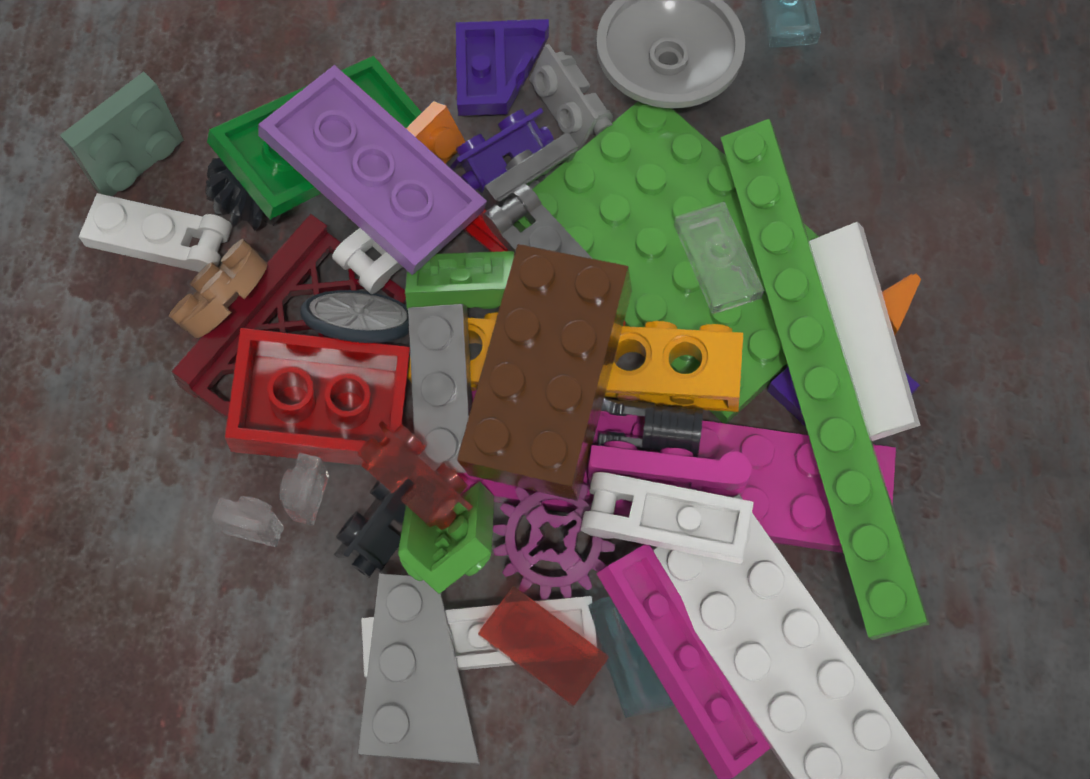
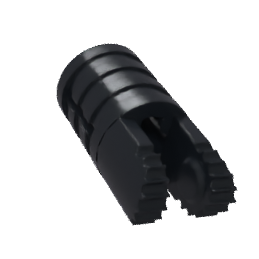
(663, 425)

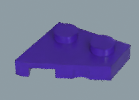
(495, 62)

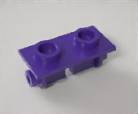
(484, 159)

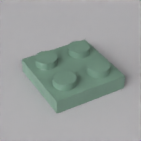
(123, 136)

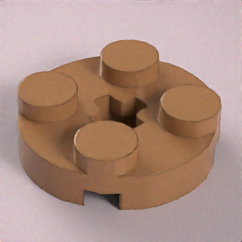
(218, 289)

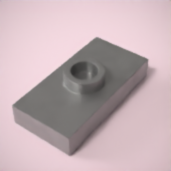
(529, 169)

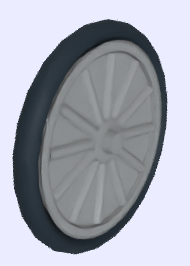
(356, 316)

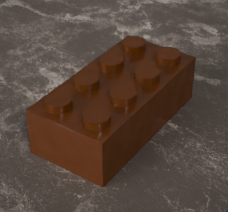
(546, 372)

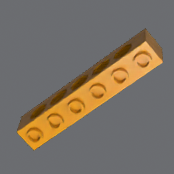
(710, 387)

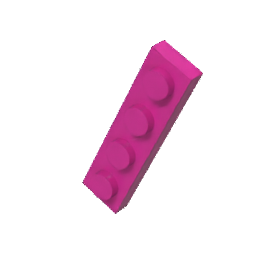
(682, 662)

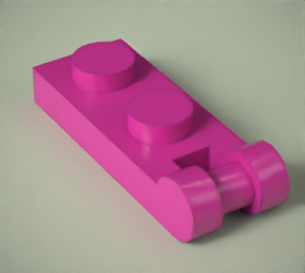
(673, 467)

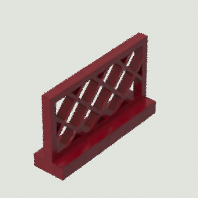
(283, 278)

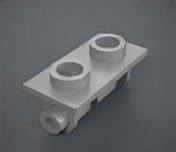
(562, 89)

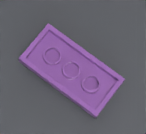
(372, 168)

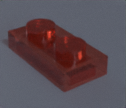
(543, 646)

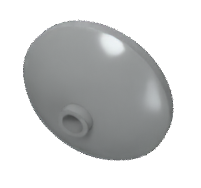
(694, 36)

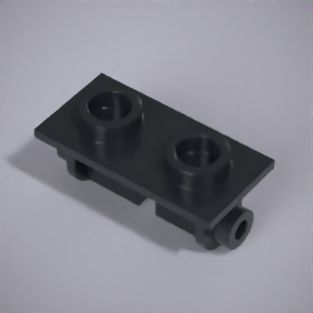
(369, 534)

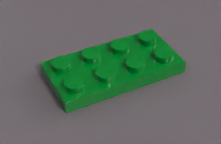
(264, 172)

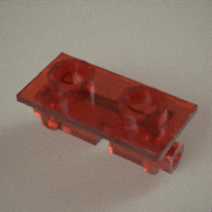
(400, 458)

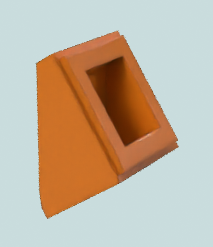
(899, 298)

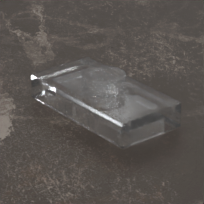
(718, 257)

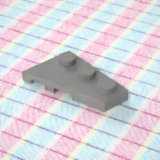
(413, 679)

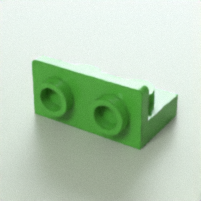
(460, 278)

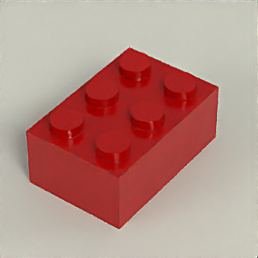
(313, 395)

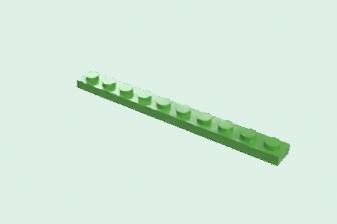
(824, 386)

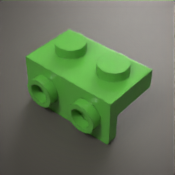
(448, 554)

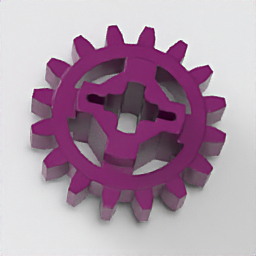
(569, 560)

